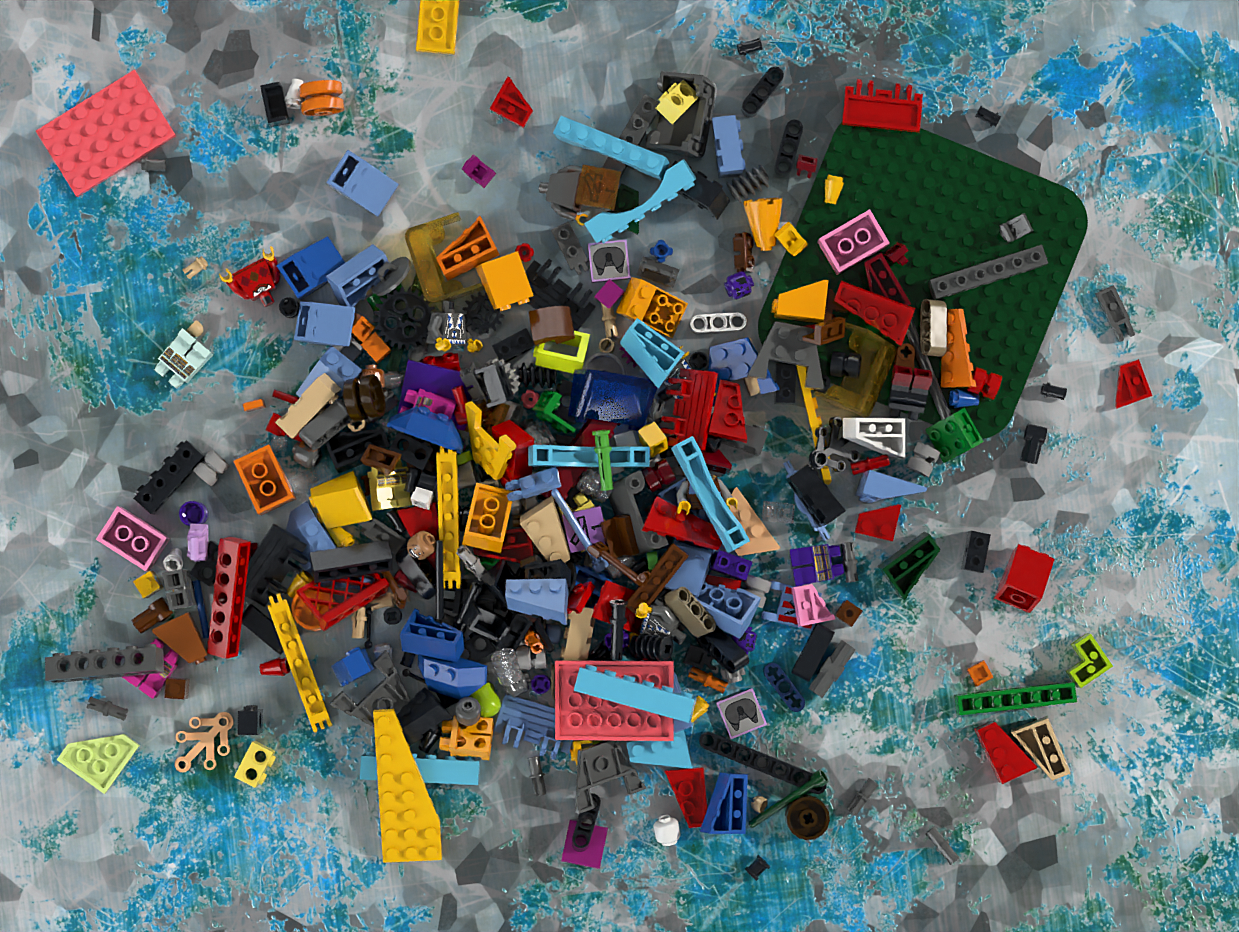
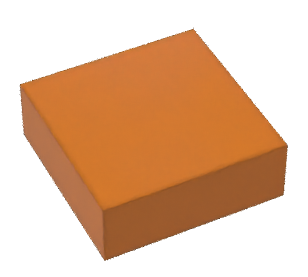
(254, 405)
(979, 673)

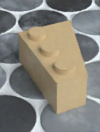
(309, 405)
(546, 531)
(578, 635)
(1042, 744)

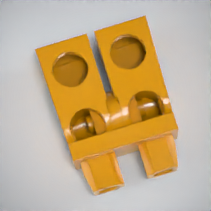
(468, 740)

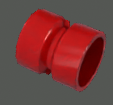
(985, 383)

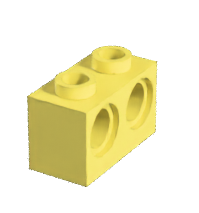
(677, 101)
(251, 761)

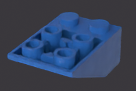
(309, 267)

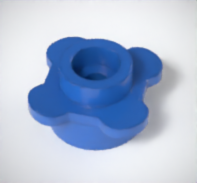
(661, 245)

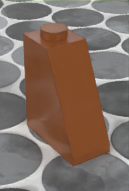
(184, 638)

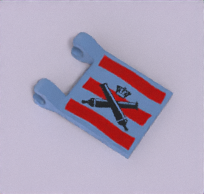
(786, 610)

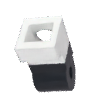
(425, 490)

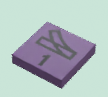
(590, 522)

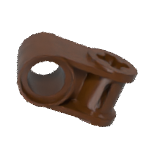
(909, 360)

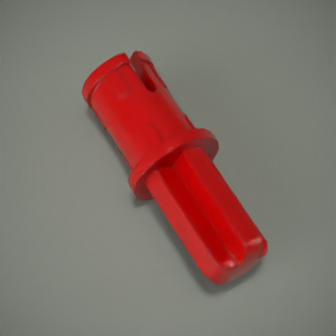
(870, 464)

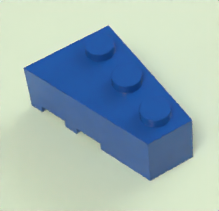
(429, 638)
(353, 666)
(727, 805)

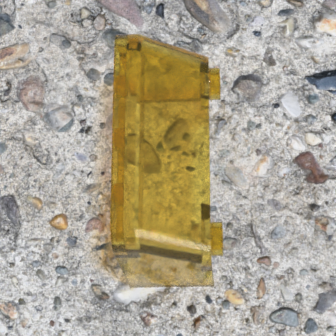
(420, 243)
(861, 394)

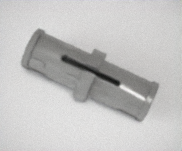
(471, 562)

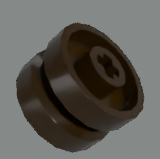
(364, 397)
(810, 828)

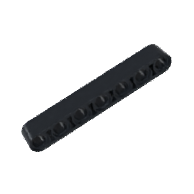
(754, 755)

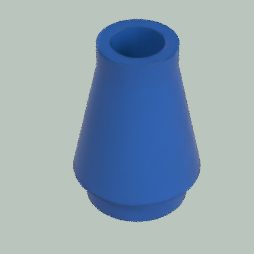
(960, 398)

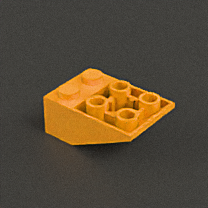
(652, 306)

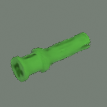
(602, 449)

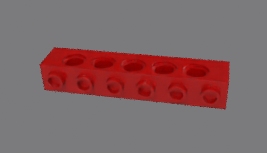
(228, 597)

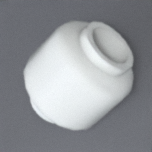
(667, 830)

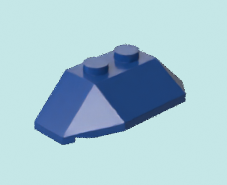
(429, 427)
(452, 678)

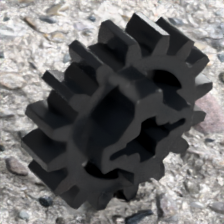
(474, 314)

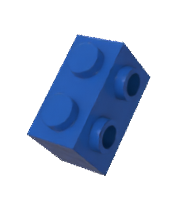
(585, 575)

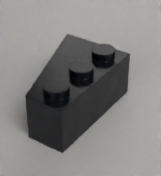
(706, 194)
(348, 448)

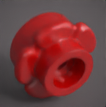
(529, 252)

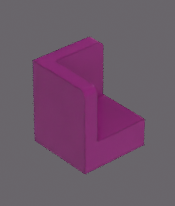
(609, 294)

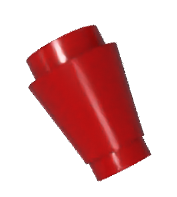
(275, 667)

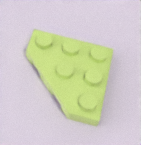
(99, 759)

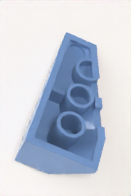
(729, 607)

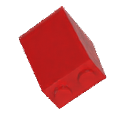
(1024, 578)

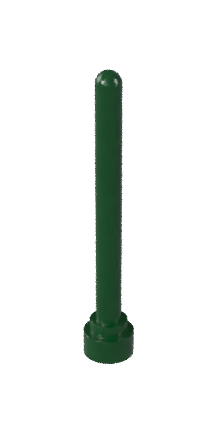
(818, 779)

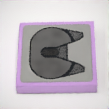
(609, 261)
(741, 713)

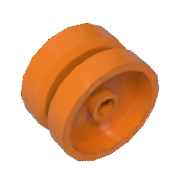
(321, 98)
(302, 613)

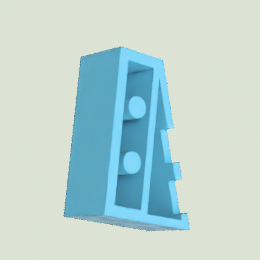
(662, 753)

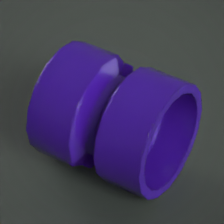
(193, 513)

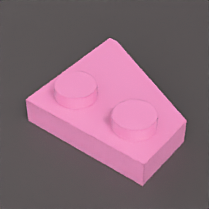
(809, 606)

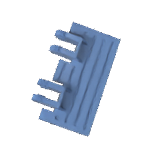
(532, 717)

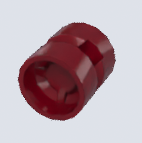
(658, 475)

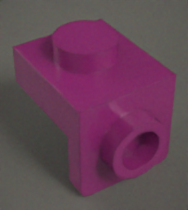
(478, 171)

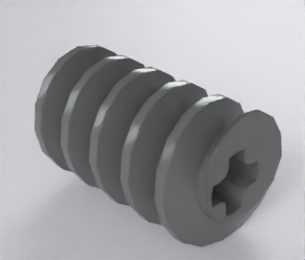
(749, 183)

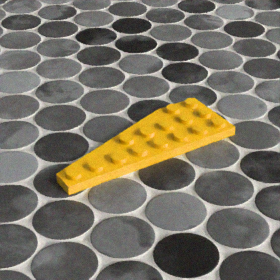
(406, 811)

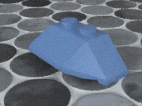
(306, 526)

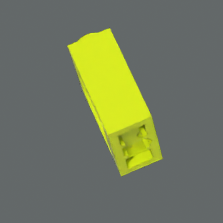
(560, 361)

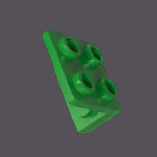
(549, 402)
(954, 435)

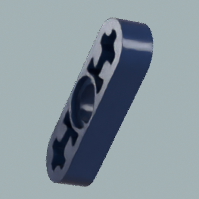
(797, 695)

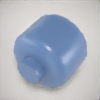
(554, 633)

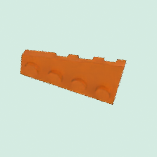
(955, 363)

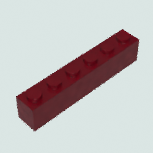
(583, 438)

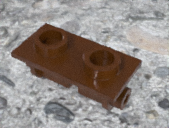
(743, 243)

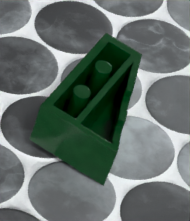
(909, 563)

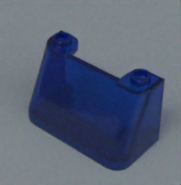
(611, 398)

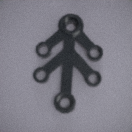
(834, 447)

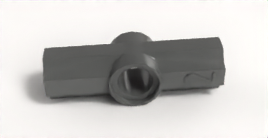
(831, 669)

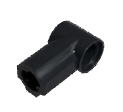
(1034, 439)

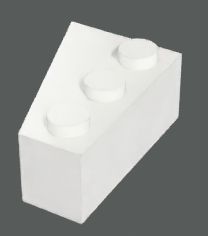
(878, 434)

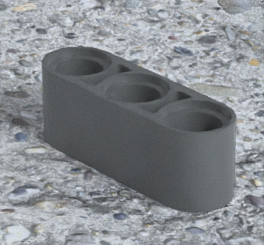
(325, 425)

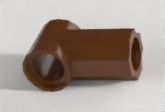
(156, 612)

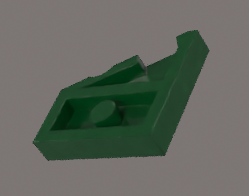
(626, 200)

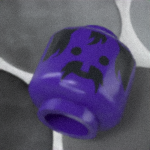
(738, 285)
(747, 641)

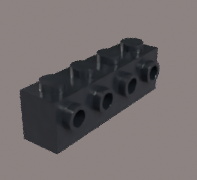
(169, 477)
(351, 561)

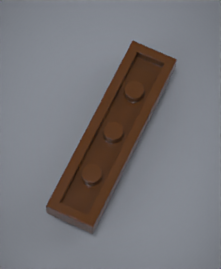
(660, 576)

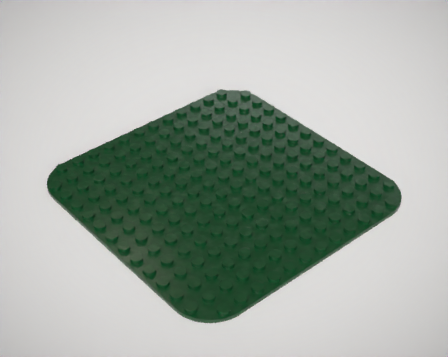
(948, 215)

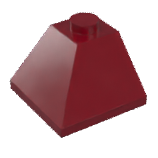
(716, 461)

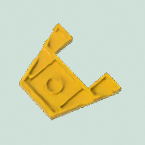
(485, 449)

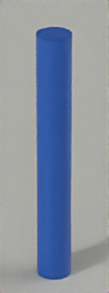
(201, 608)

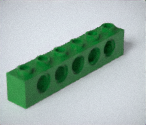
(1015, 698)

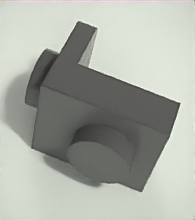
(1015, 228)

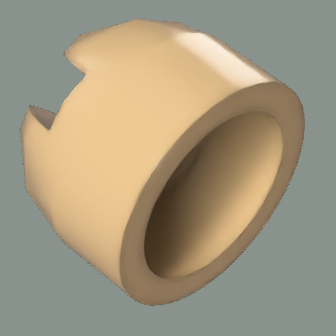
(195, 329)
(603, 344)
(759, 803)

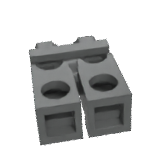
(182, 587)

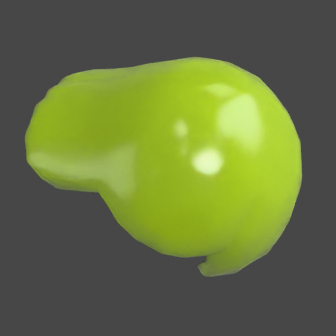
(488, 700)

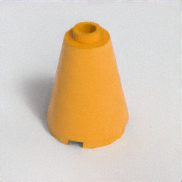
(764, 220)

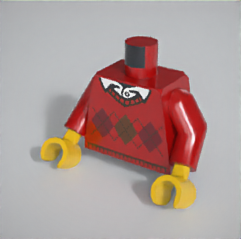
(256, 279)

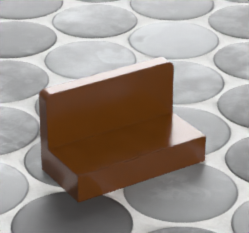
(827, 331)
(619, 536)

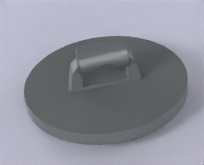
(398, 271)

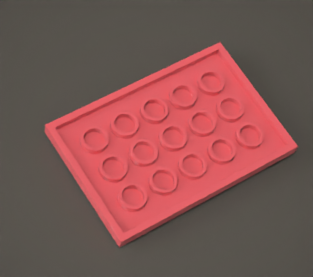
(105, 133)
(593, 718)

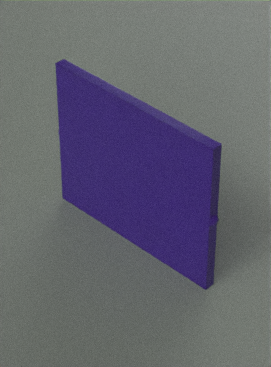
(433, 380)

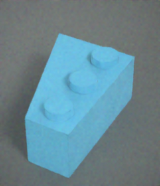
(651, 351)

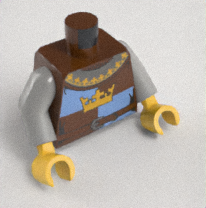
(689, 501)

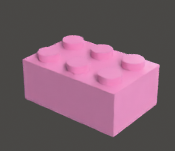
(853, 242)
(133, 538)

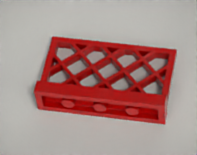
(349, 605)

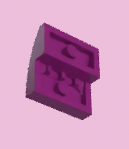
(593, 854)

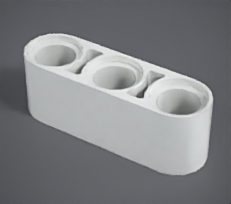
(708, 323)

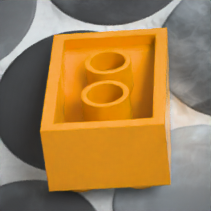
(487, 518)

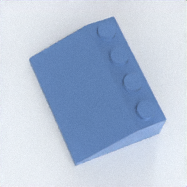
(878, 486)

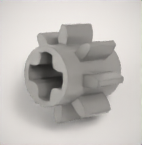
(732, 678)

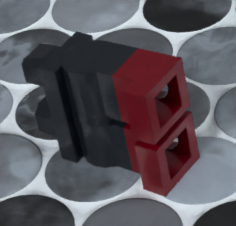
(906, 398)

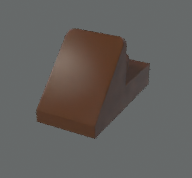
(832, 306)
(380, 459)

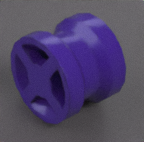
(539, 682)

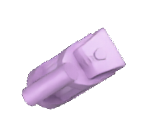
(198, 542)

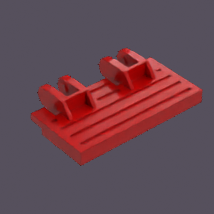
(882, 110)
(694, 408)

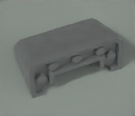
(691, 130)
(623, 503)

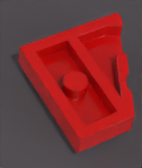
(511, 104)
(1131, 384)
(879, 522)

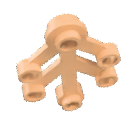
(206, 739)

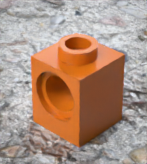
(361, 328)
(375, 347)

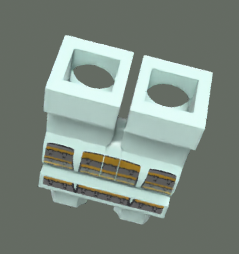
(184, 358)

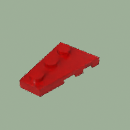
(728, 414)
(579, 597)
(690, 793)

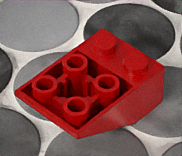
(603, 609)

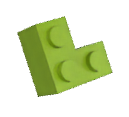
(1092, 662)

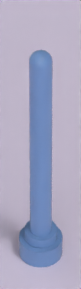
(598, 564)

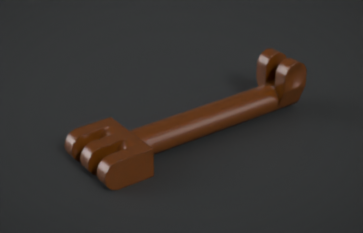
(600, 550)
(399, 593)

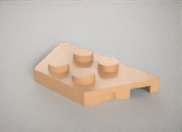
(759, 536)

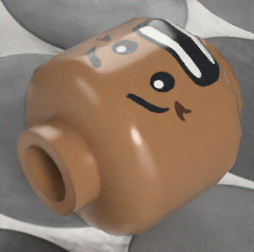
(421, 545)

